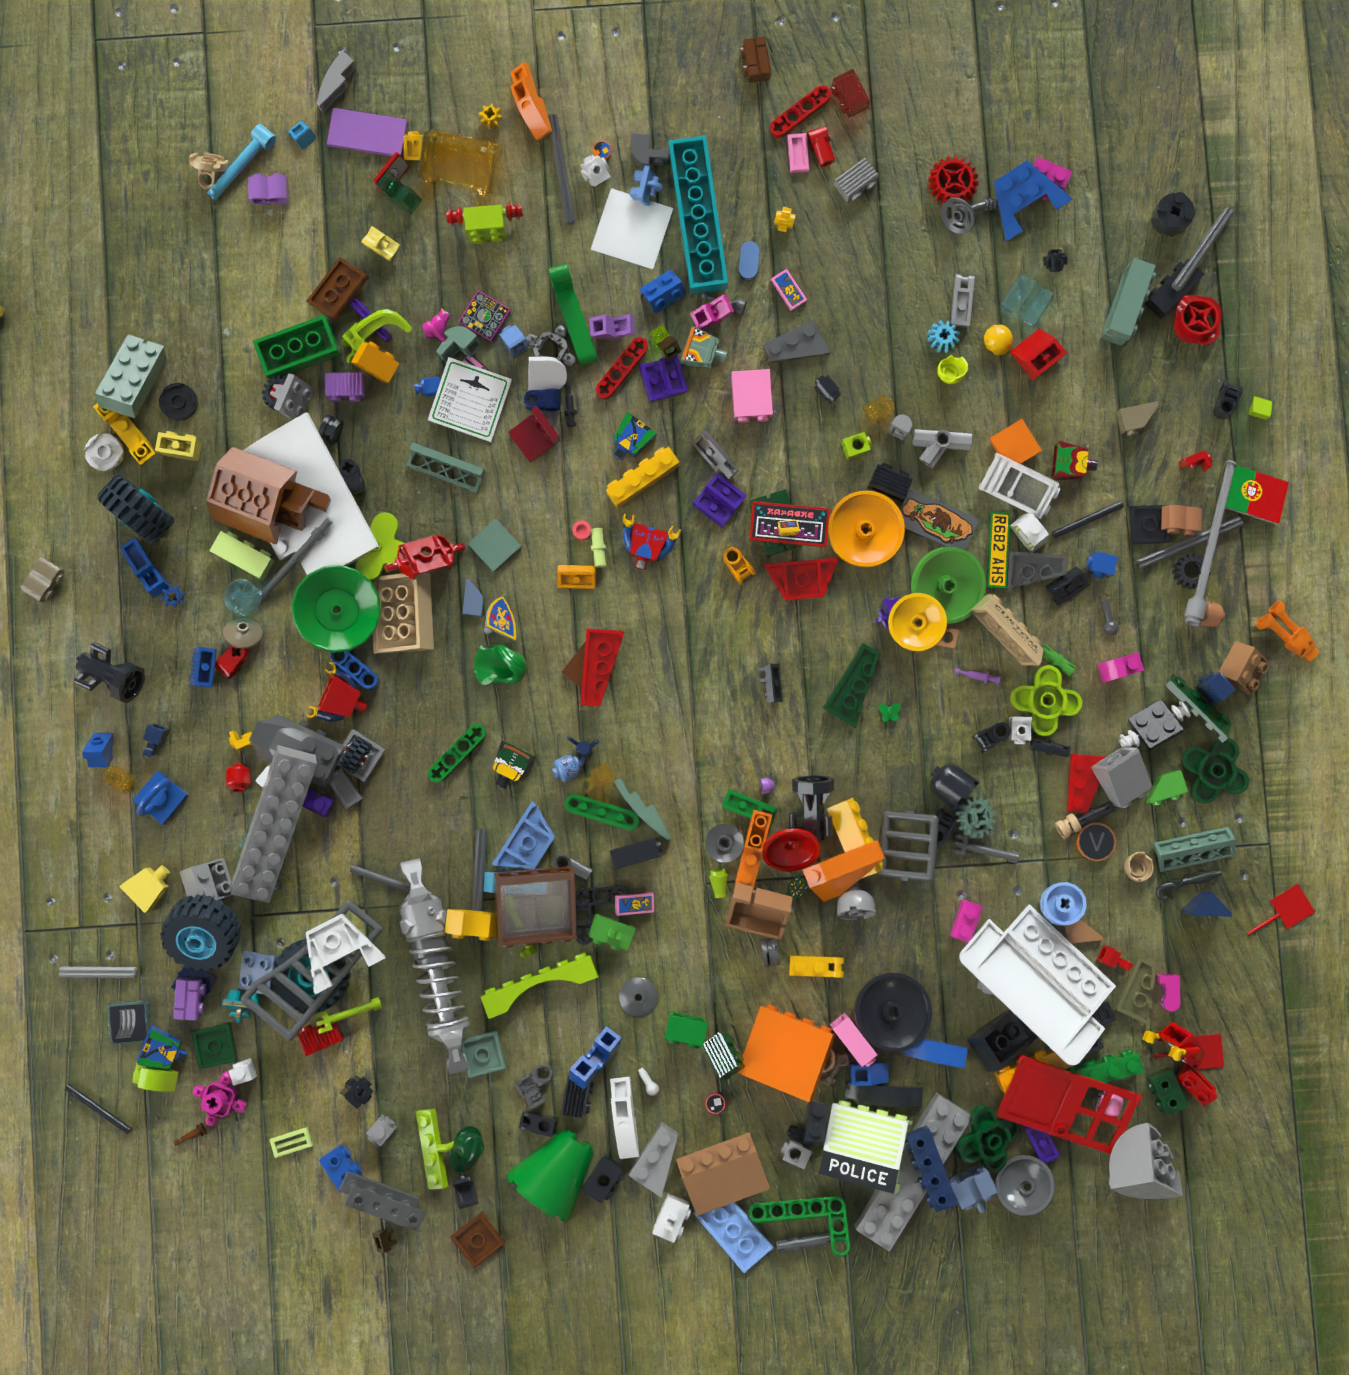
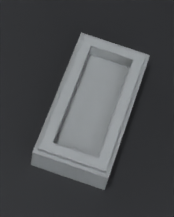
(344, 788)

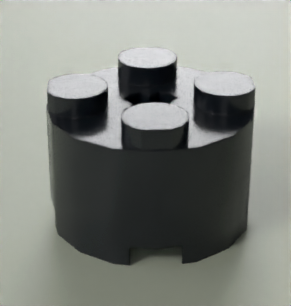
(1182, 211)

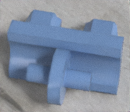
(648, 185)

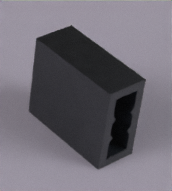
(636, 853)

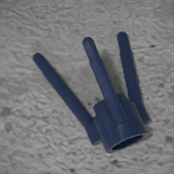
(583, 748)

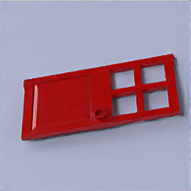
(1051, 1097)

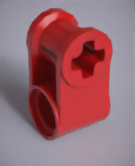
(230, 663)

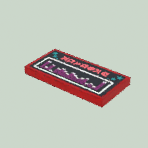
(811, 520)

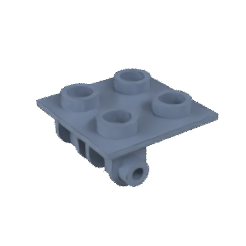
(254, 967)

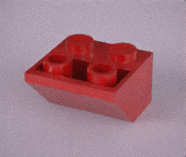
(1038, 353)

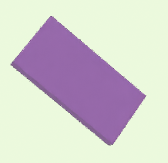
(366, 132)

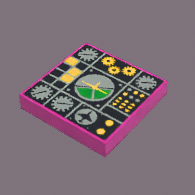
(484, 316)

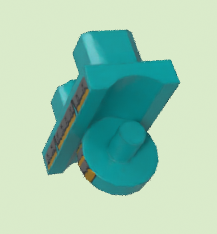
(233, 1002)

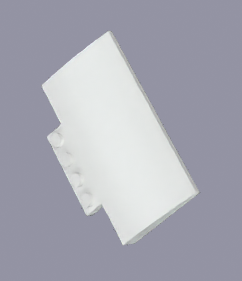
(349, 536)

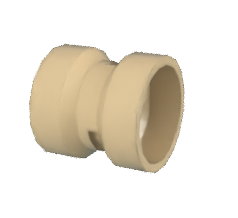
(1068, 826)

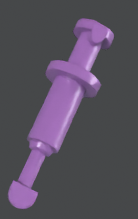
(980, 676)

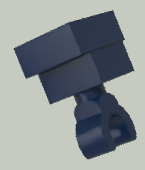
(155, 736)

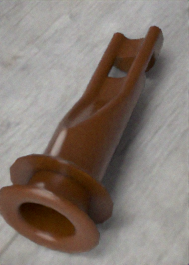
(192, 1134)

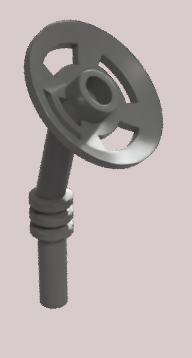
(962, 213)

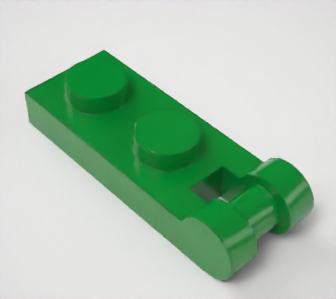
(745, 805)

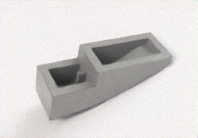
(335, 81)

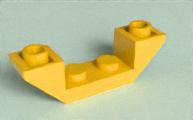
(129, 433)

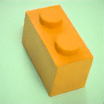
(375, 362)

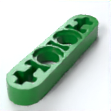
(459, 755)

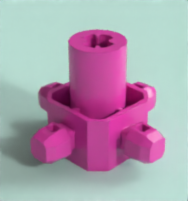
(219, 1099)

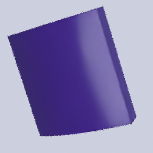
(663, 379)
(719, 500)

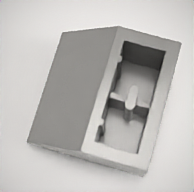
(207, 880)

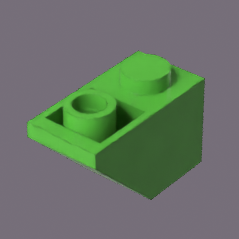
(1167, 786)

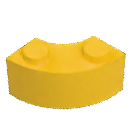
(471, 923)

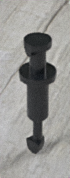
(570, 407)

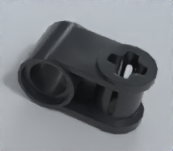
(1229, 397)
(353, 479)
(990, 737)
(944, 826)

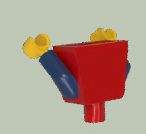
(338, 697)

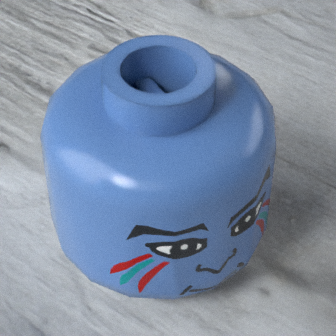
(566, 768)

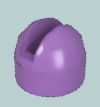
(767, 785)

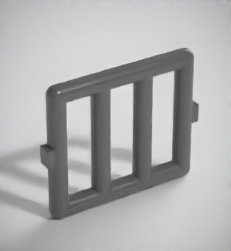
(929, 858)

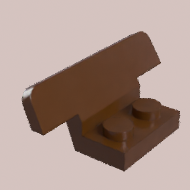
(297, 502)

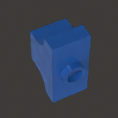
(99, 750)

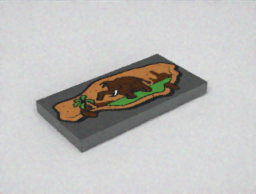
(937, 521)

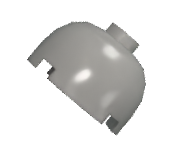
(855, 904)

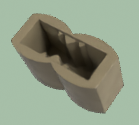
(42, 580)

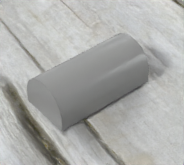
(900, 427)

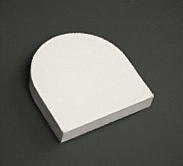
(545, 373)

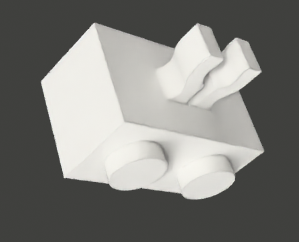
(671, 1218)

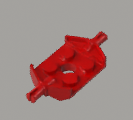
(412, 562)

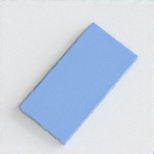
(736, 1235)

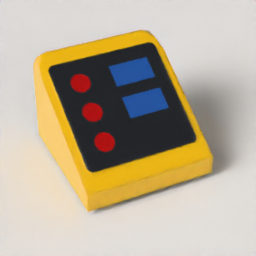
(788, 528)

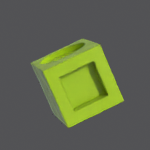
(850, 451)

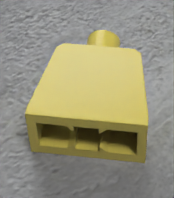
(147, 887)

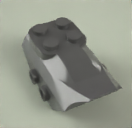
(289, 734)

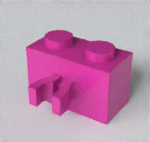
(1054, 172)

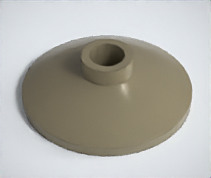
(242, 633)

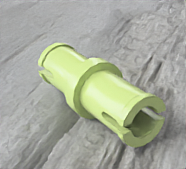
(598, 547)

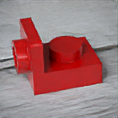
(1193, 461)

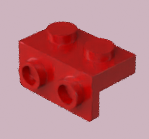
(1197, 1084)

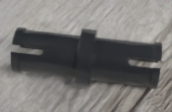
(1050, 747)
(1095, 814)

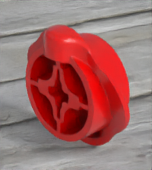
(1189, 304)

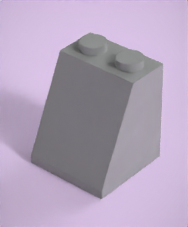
(1123, 776)

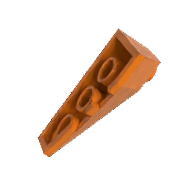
(837, 874)

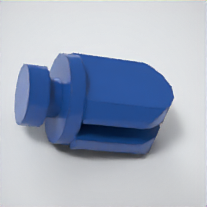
(427, 386)

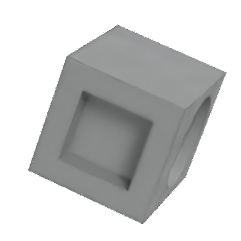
(800, 1160)

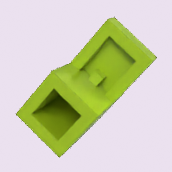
(155, 1078)

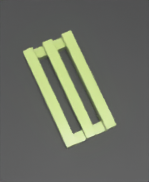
(307, 1137)

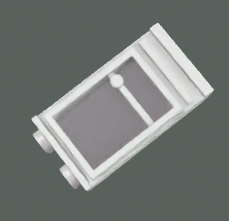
(1019, 486)

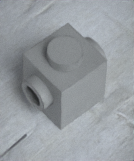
(381, 1130)

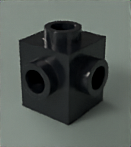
(350, 1092)

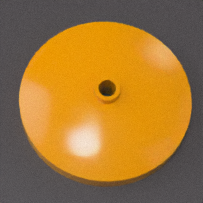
(867, 511)

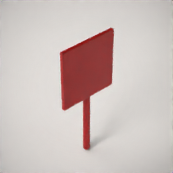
(1290, 906)
(1213, 1051)

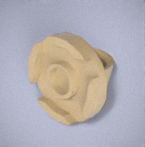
(208, 164)

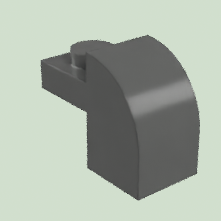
(642, 153)

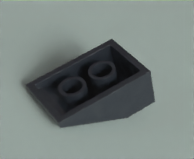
(1001, 1040)

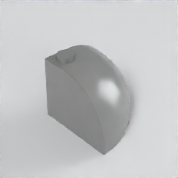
(1143, 1166)

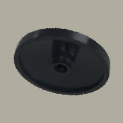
(893, 1012)

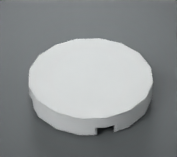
(104, 452)

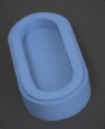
(749, 260)

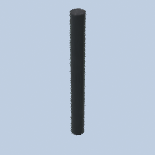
(1087, 519)
(98, 1108)

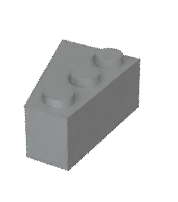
(655, 1159)

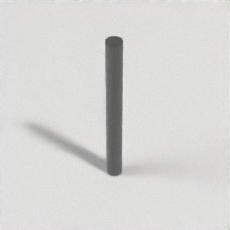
(380, 878)

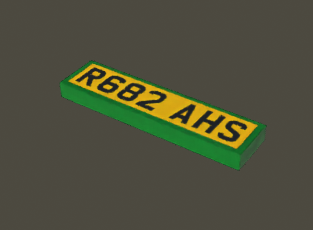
(998, 550)

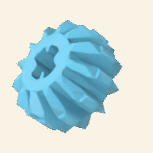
(945, 329)

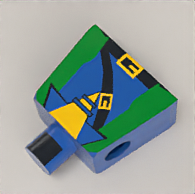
(632, 437)
(160, 1049)

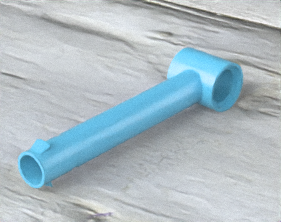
(261, 138)

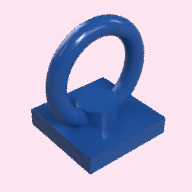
(159, 798)

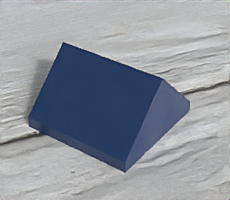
(1206, 905)

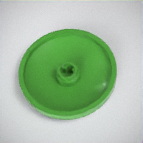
(952, 579)

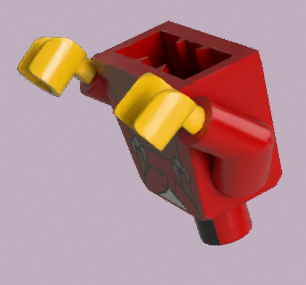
(1180, 1042)

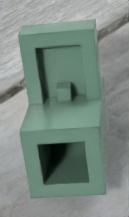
(458, 339)

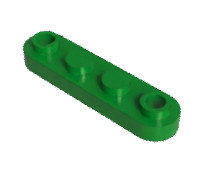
(602, 812)

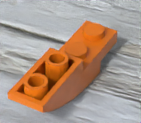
(529, 104)
(752, 849)

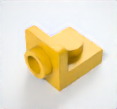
(412, 145)
(240, 744)

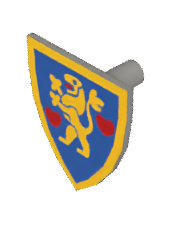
(500, 619)

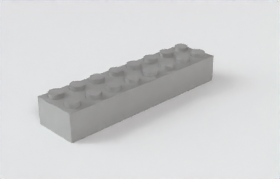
(273, 824)
(888, 1212)

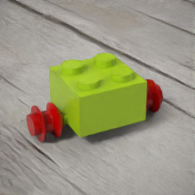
(485, 222)

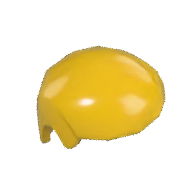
(998, 339)

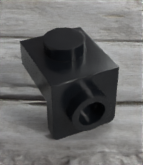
(465, 1191)

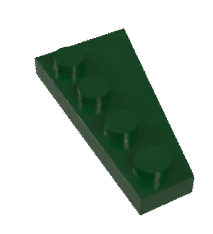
(852, 687)
(1200, 707)

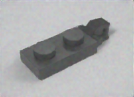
(714, 454)

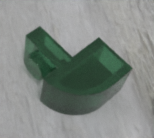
(399, 194)

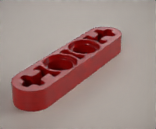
(800, 112)
(619, 366)

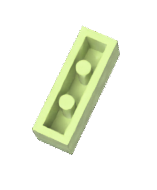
(242, 554)

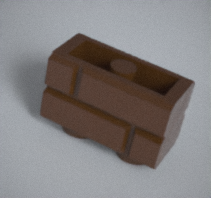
(756, 59)

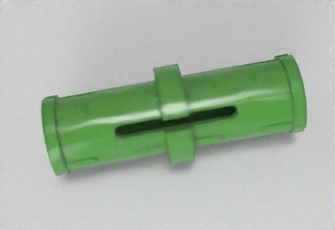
(1057, 660)

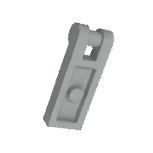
(962, 301)

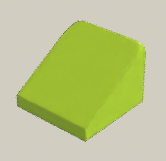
(1260, 408)

